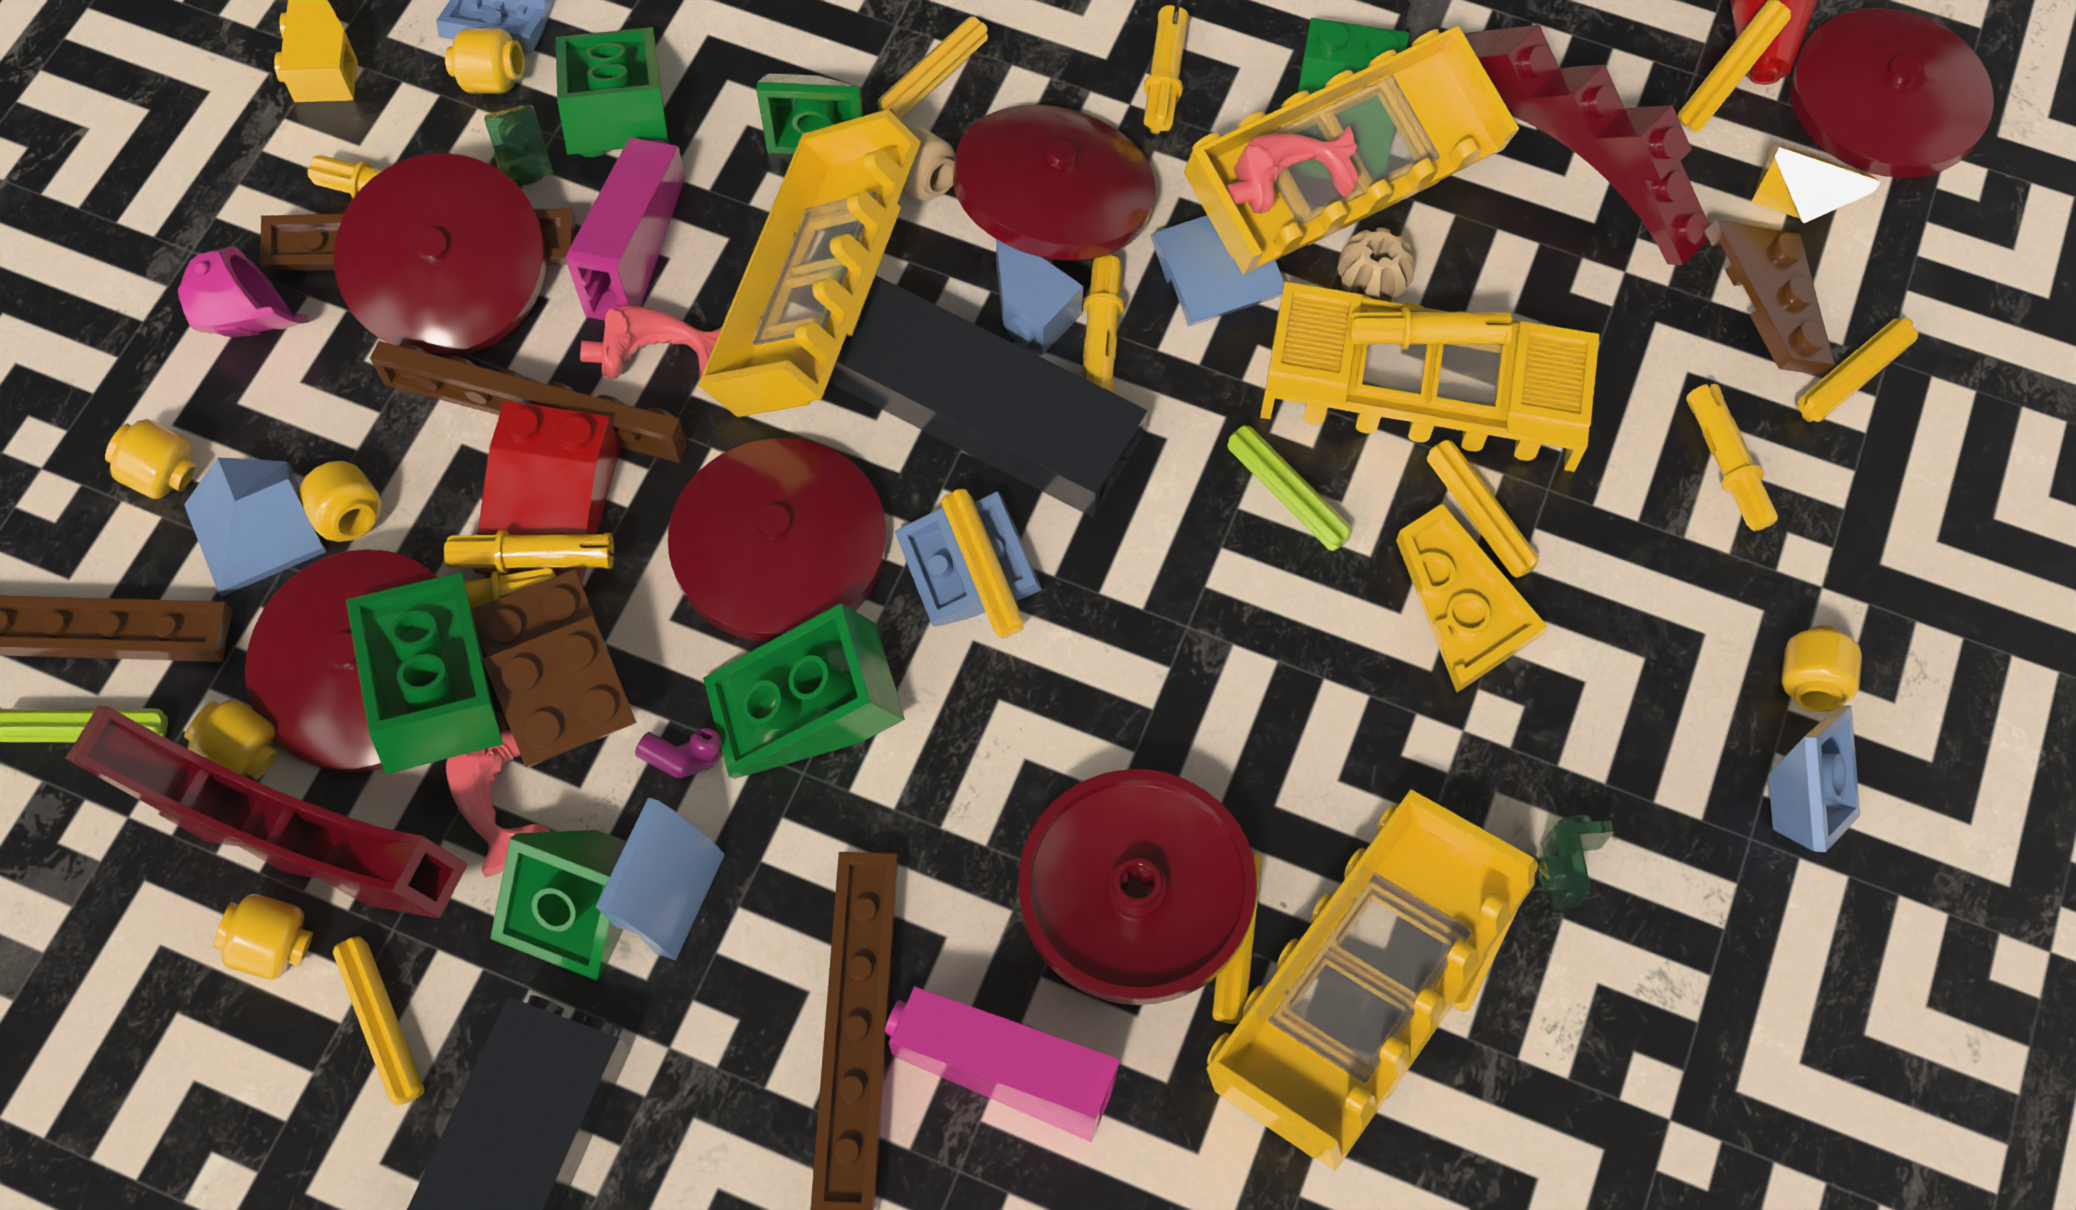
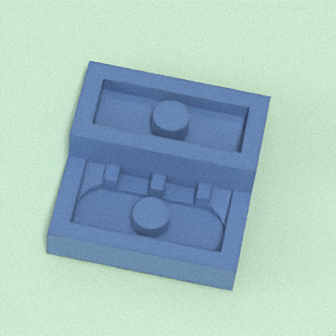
(520, 18)
(1207, 276)
(942, 571)
(660, 879)

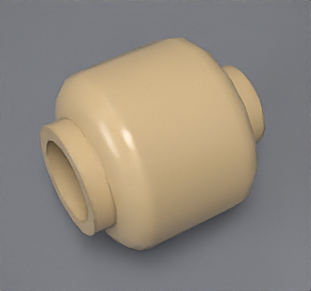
(932, 167)

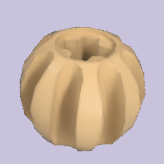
(1377, 265)

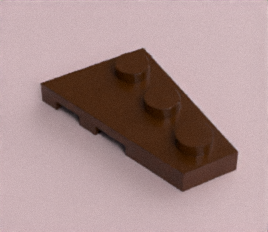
(1781, 288)

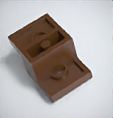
(551, 668)

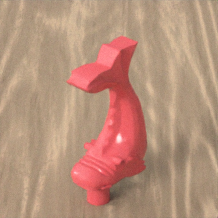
(1270, 153)
(637, 326)
(471, 789)

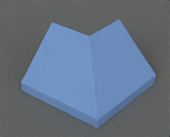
(250, 521)
(1817, 784)

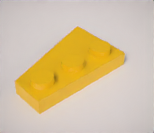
(1465, 597)

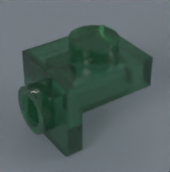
(519, 144)
(1564, 865)

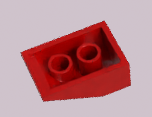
(547, 474)

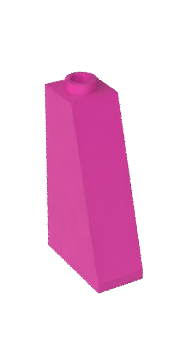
(626, 227)
(1004, 1061)

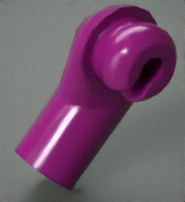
(684, 759)

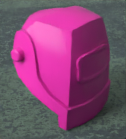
(232, 296)

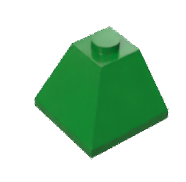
(802, 104)
(552, 898)

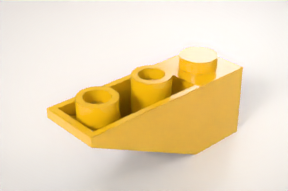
(315, 53)

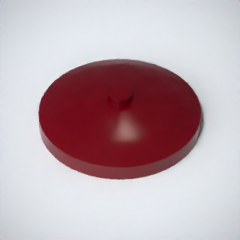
(1891, 92)
(1053, 182)
(440, 254)
(776, 537)
(305, 662)
(1137, 886)

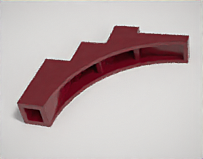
(1581, 108)
(294, 836)

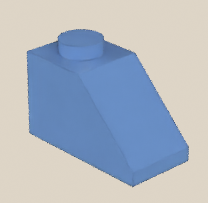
(1035, 298)

